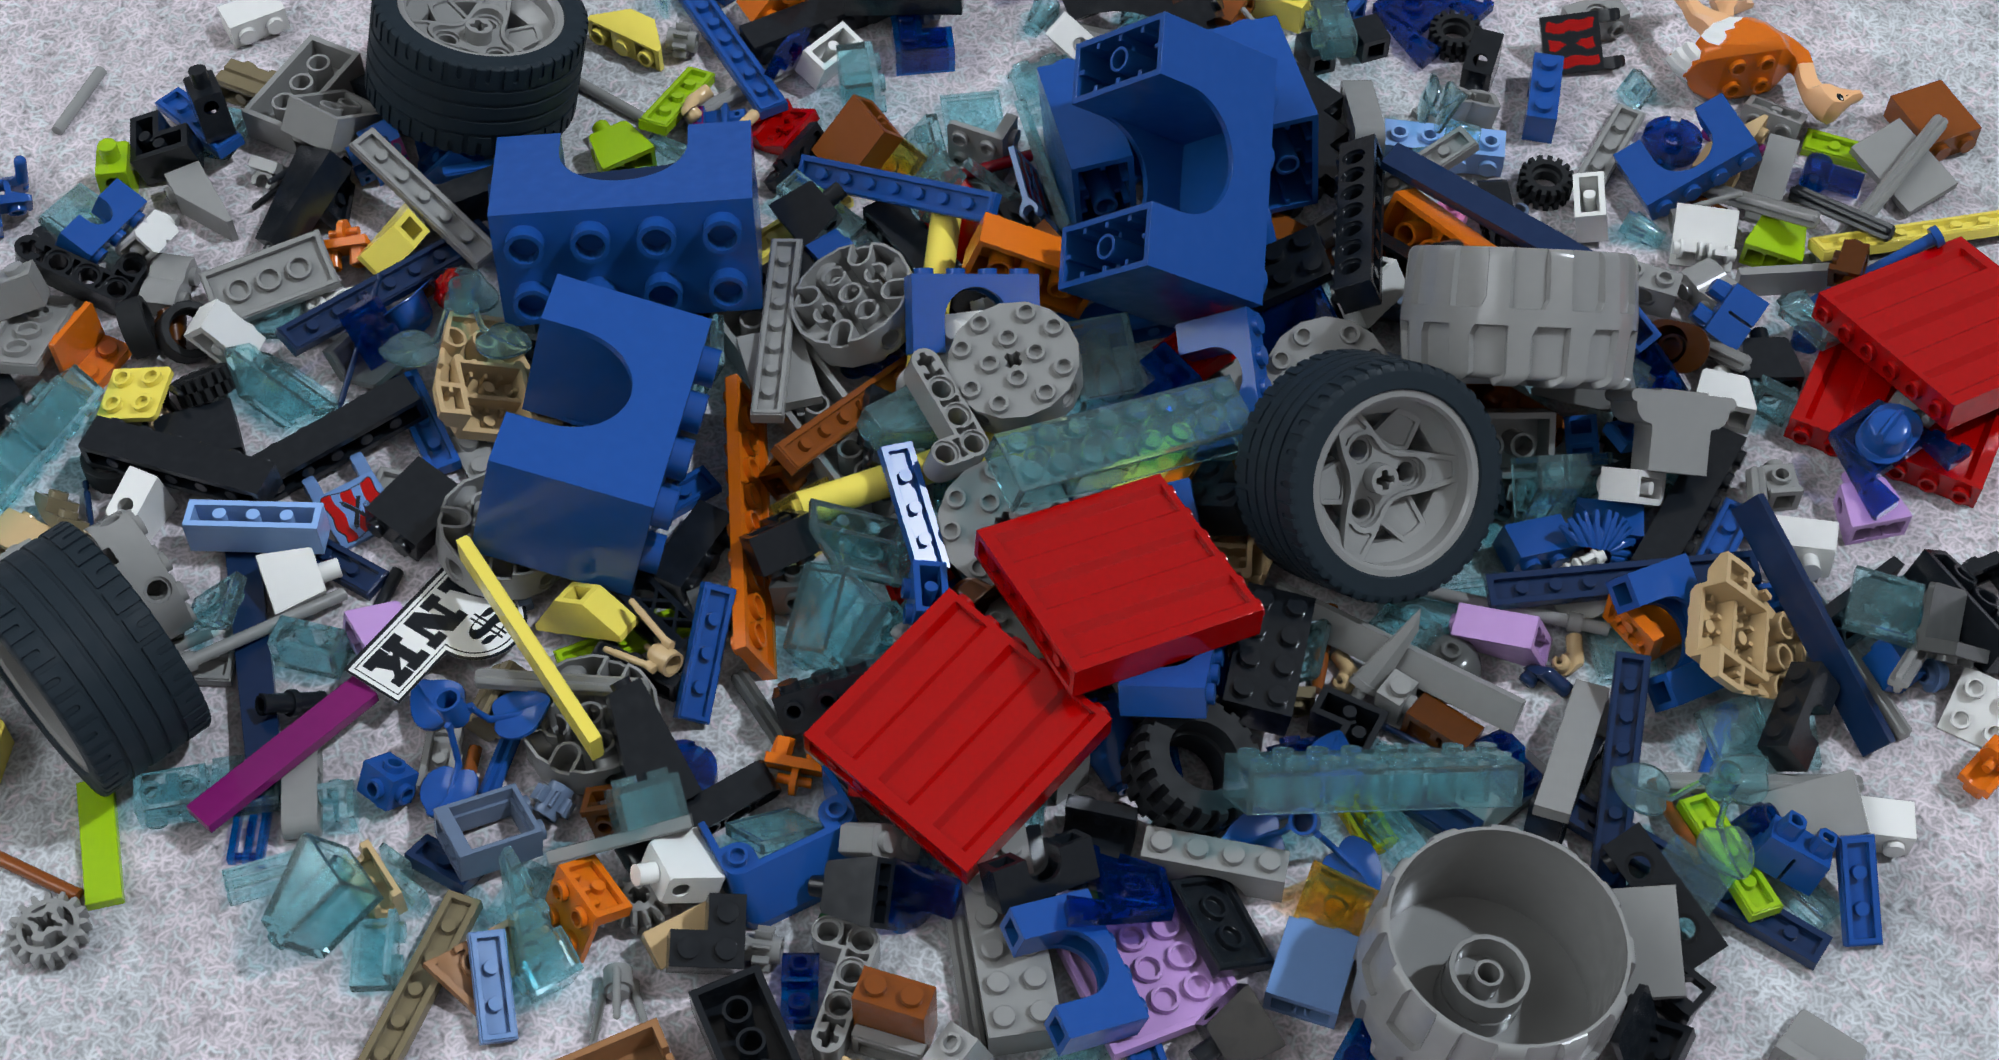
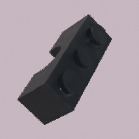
(1371, 45)
(1787, 733)
(1067, 866)

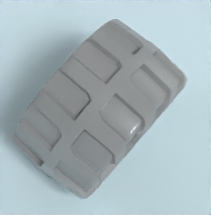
(1522, 315)
(1498, 912)

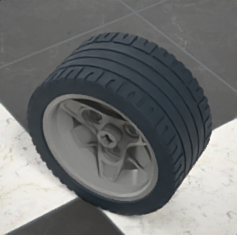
(475, 68)
(1428, 511)
(92, 661)

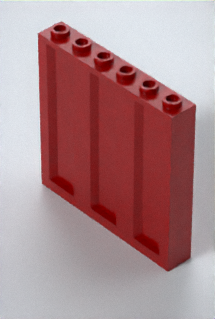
(1926, 328)
(1845, 385)
(1117, 584)
(957, 734)

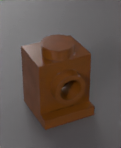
(1848, 262)
(780, 482)
(595, 813)

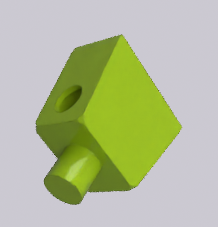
(620, 147)
(114, 163)
(1774, 243)

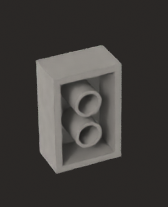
(328, 118)

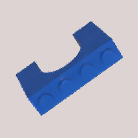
(1662, 189)
(930, 294)
(1234, 333)
(1668, 587)
(1174, 690)
(1092, 1020)

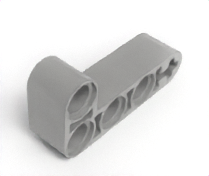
(1362, 110)
(926, 380)
(839, 993)

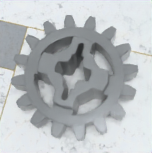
(49, 930)

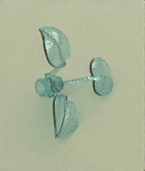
(1447, 104)
(464, 296)
(1730, 778)

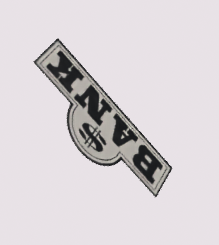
(432, 624)

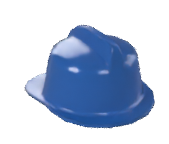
(413, 312)
(1888, 433)

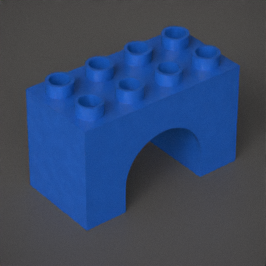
(1205, 151)
(1101, 170)
(664, 237)
(590, 493)

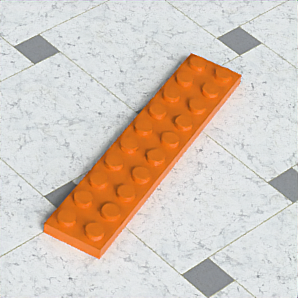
(747, 504)

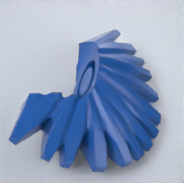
(1601, 533)

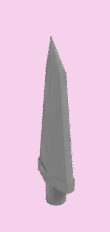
(1384, 661)

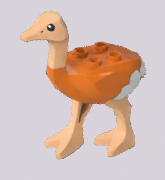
(1749, 58)

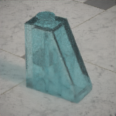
(896, 421)

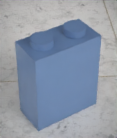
(1311, 972)

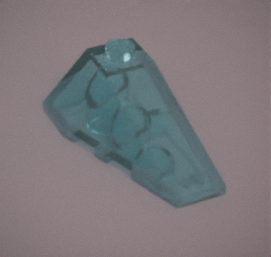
(1553, 482)
(541, 953)

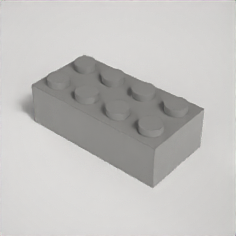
(310, 69)

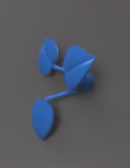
(444, 704)
(1353, 856)

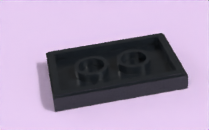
(1220, 926)

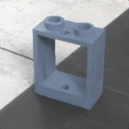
(482, 809)

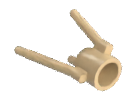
(660, 656)

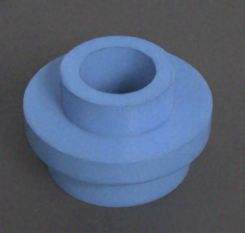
(1936, 677)

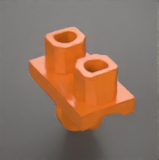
(345, 242)
(782, 759)
(1982, 772)

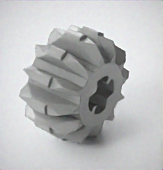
(646, 907)

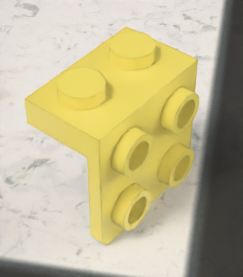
(136, 394)

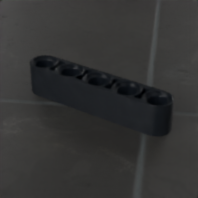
(720, 804)

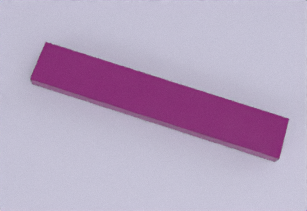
(282, 754)

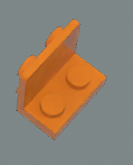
(87, 346)
(1645, 629)
(583, 899)

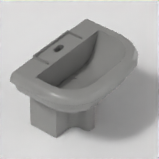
(1670, 427)

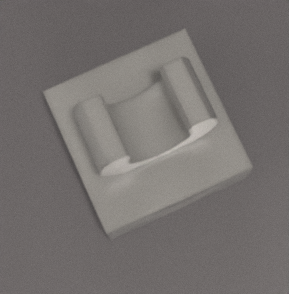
(264, 168)

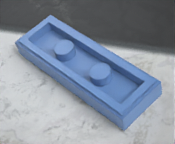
(492, 987)

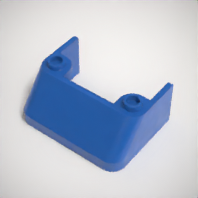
(779, 881)

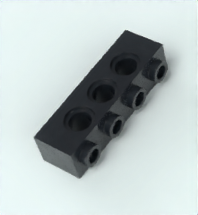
(1636, 842)

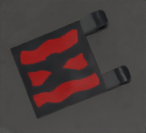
(1579, 40)

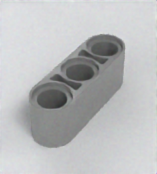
(300, 800)

